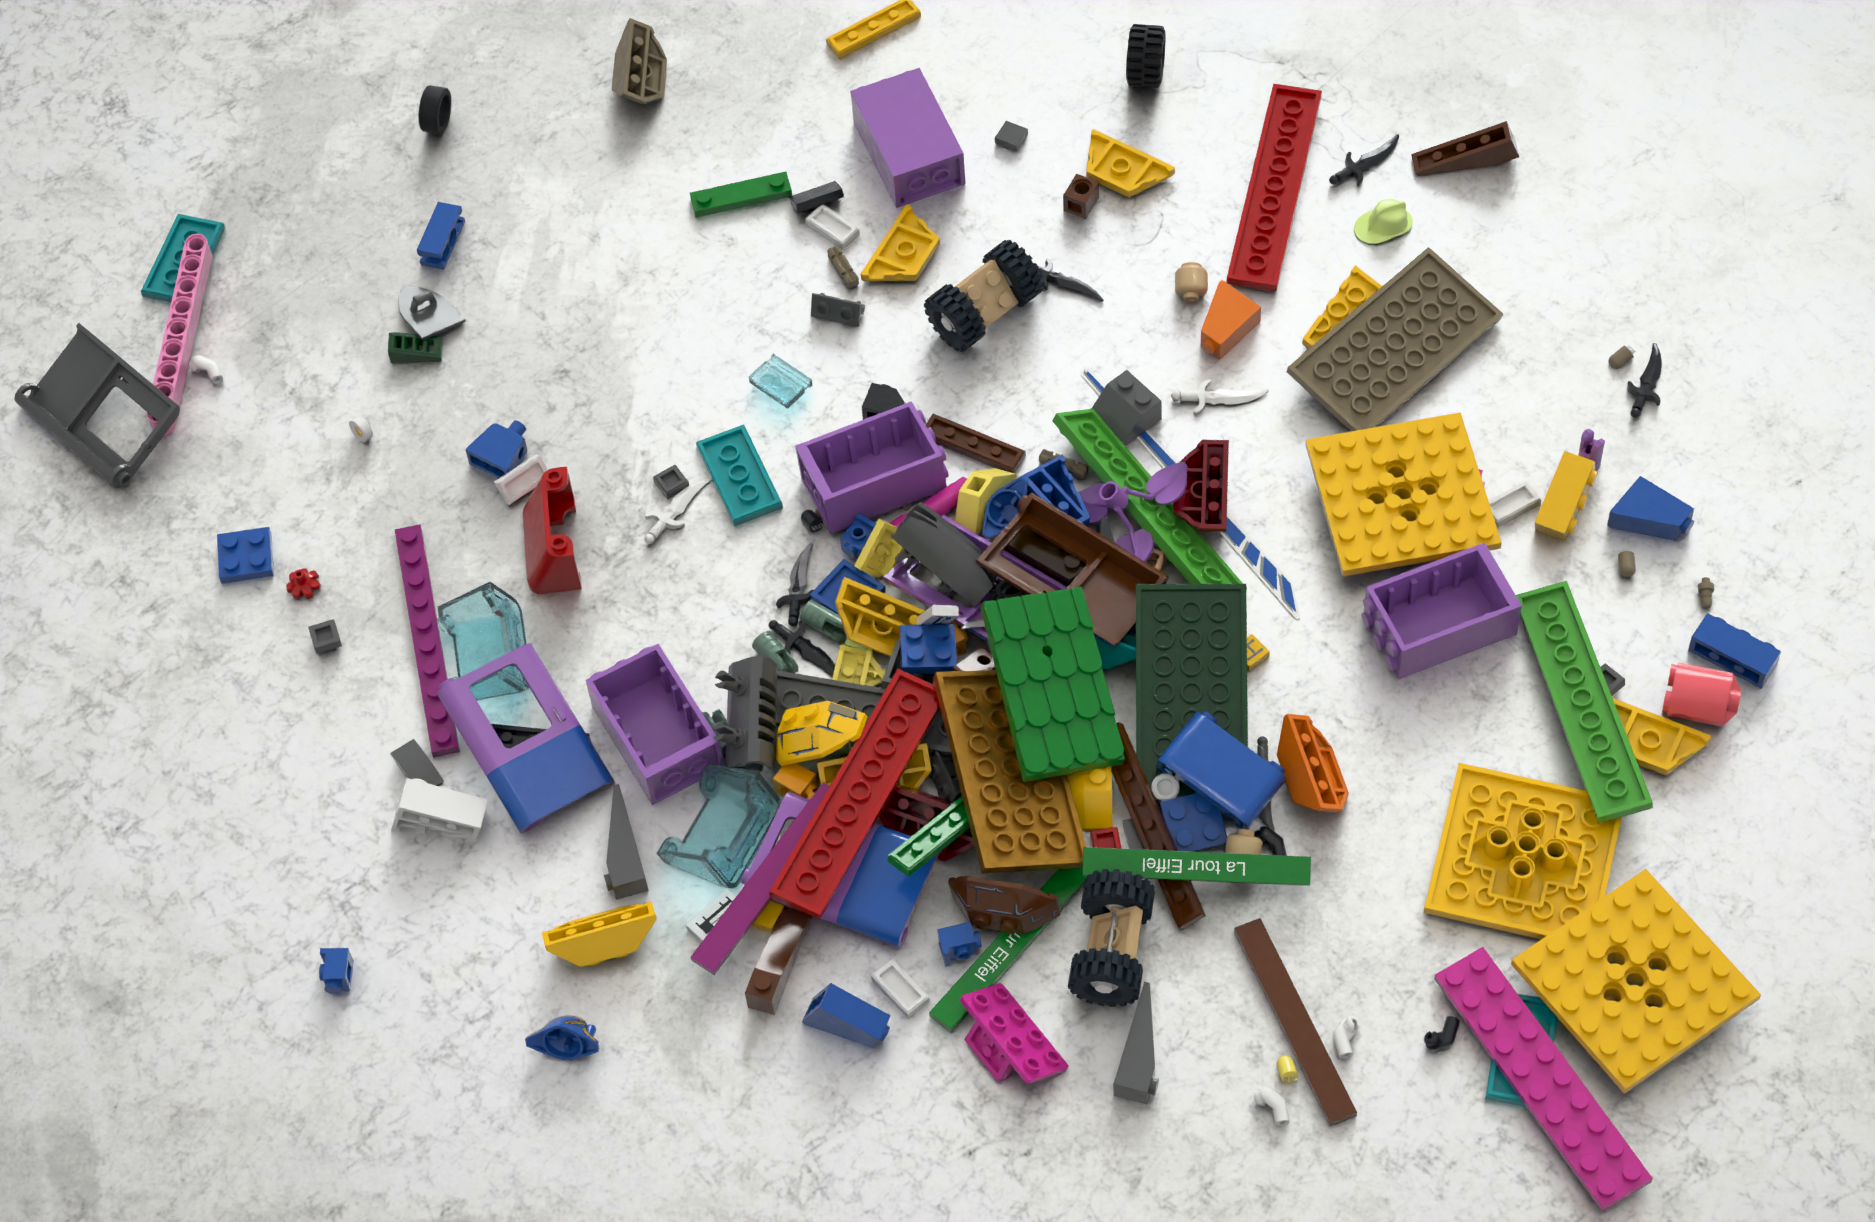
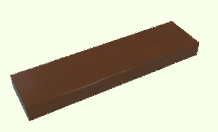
(976, 444)

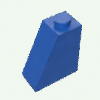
(1651, 512)
(847, 1016)

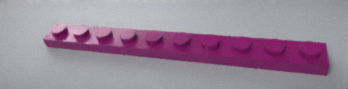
(426, 638)

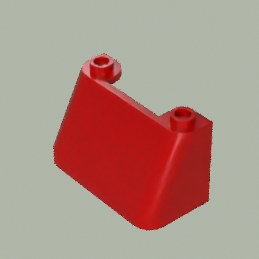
(550, 557)

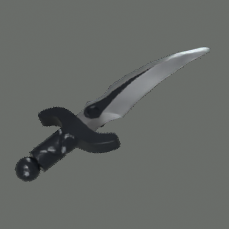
(798, 583)

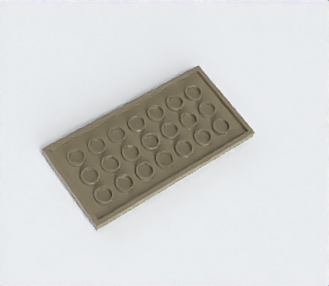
(1394, 342)

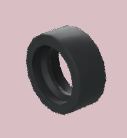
(434, 109)

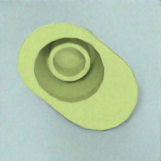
(1383, 222)

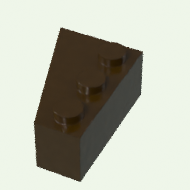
(1045, 556)

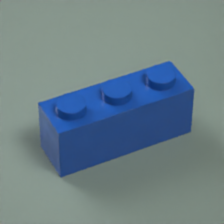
(1734, 650)

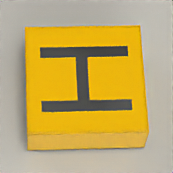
(1255, 652)

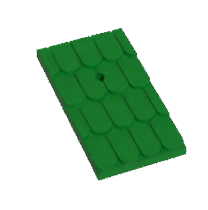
(1052, 683)

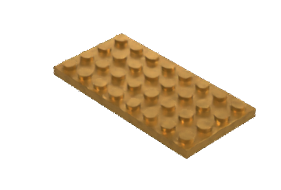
(1010, 820)

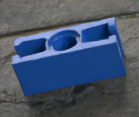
(440, 235)

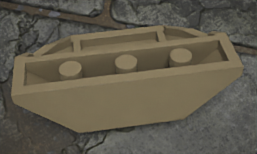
(639, 64)

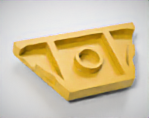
(1123, 166)
(903, 250)
(1657, 741)

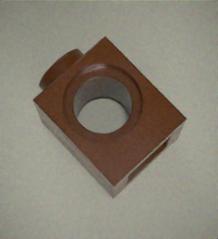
(1081, 196)

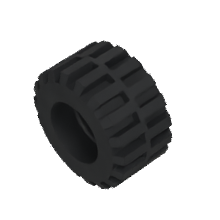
(1145, 55)

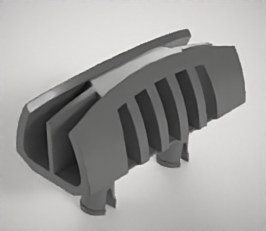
(943, 552)
(750, 713)

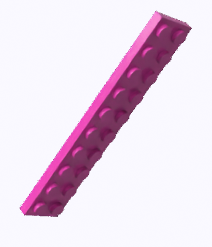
(1543, 1079)

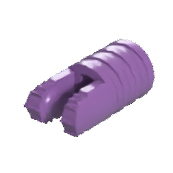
(1591, 448)

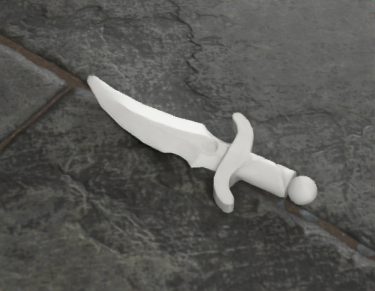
(1223, 396)
(676, 507)

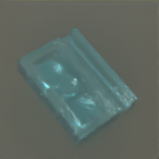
(780, 381)

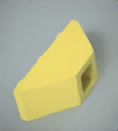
(976, 493)

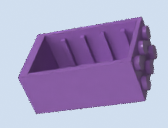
(908, 137)
(872, 466)
(1441, 611)
(654, 723)

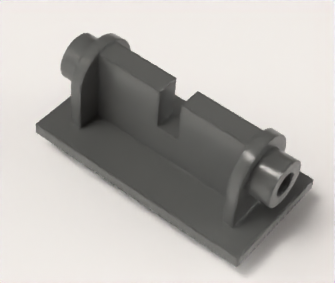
(836, 309)
(942, 774)

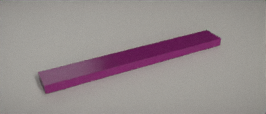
(754, 895)

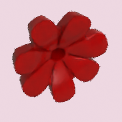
(303, 582)

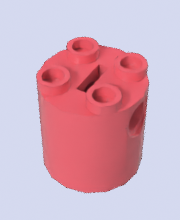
(1701, 694)

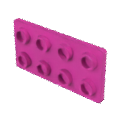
(1008, 1037)

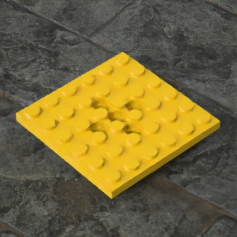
(1401, 493)
(1479, 879)
(1640, 931)

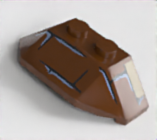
(1003, 904)

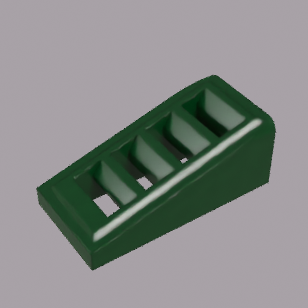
(407, 340)

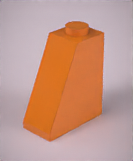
(1228, 320)

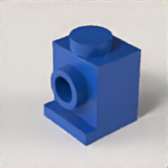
(856, 536)
(958, 942)
(336, 970)

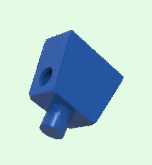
(498, 449)

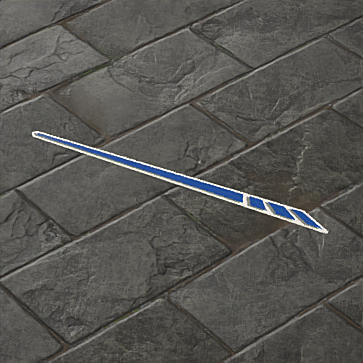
(1249, 551)

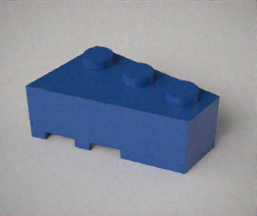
(1056, 487)

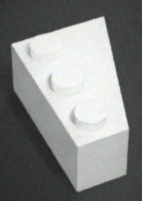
(439, 809)

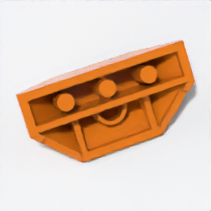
(1310, 766)

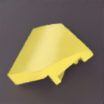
(879, 551)
(857, 667)

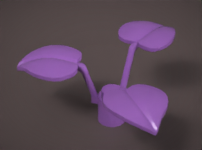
(1164, 486)

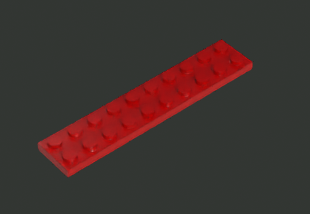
(1274, 188)
(857, 795)

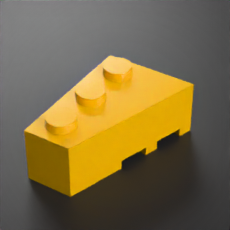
(1566, 496)

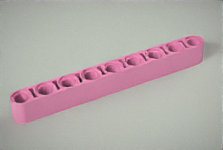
(182, 319)

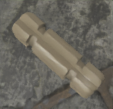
(843, 267)
(1079, 470)

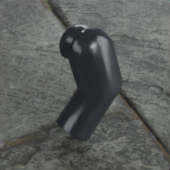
(1273, 839)
(1445, 1038)

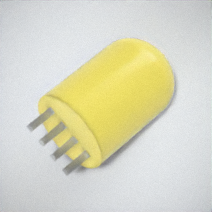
(1287, 1069)

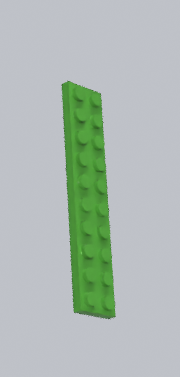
(1115, 463)
(1583, 703)

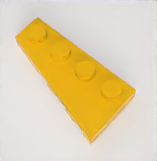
(1351, 295)

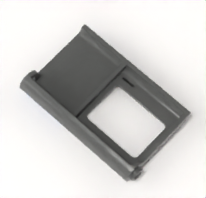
(76, 389)

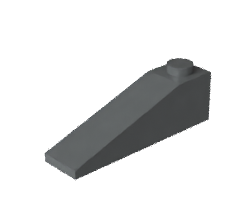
(623, 860)
(1136, 1071)

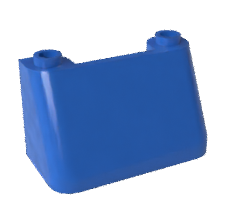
(1222, 769)

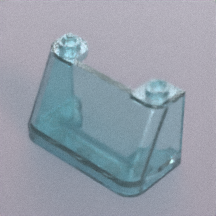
(483, 628)
(726, 828)

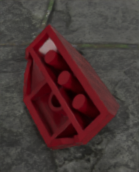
(1206, 490)
(912, 809)

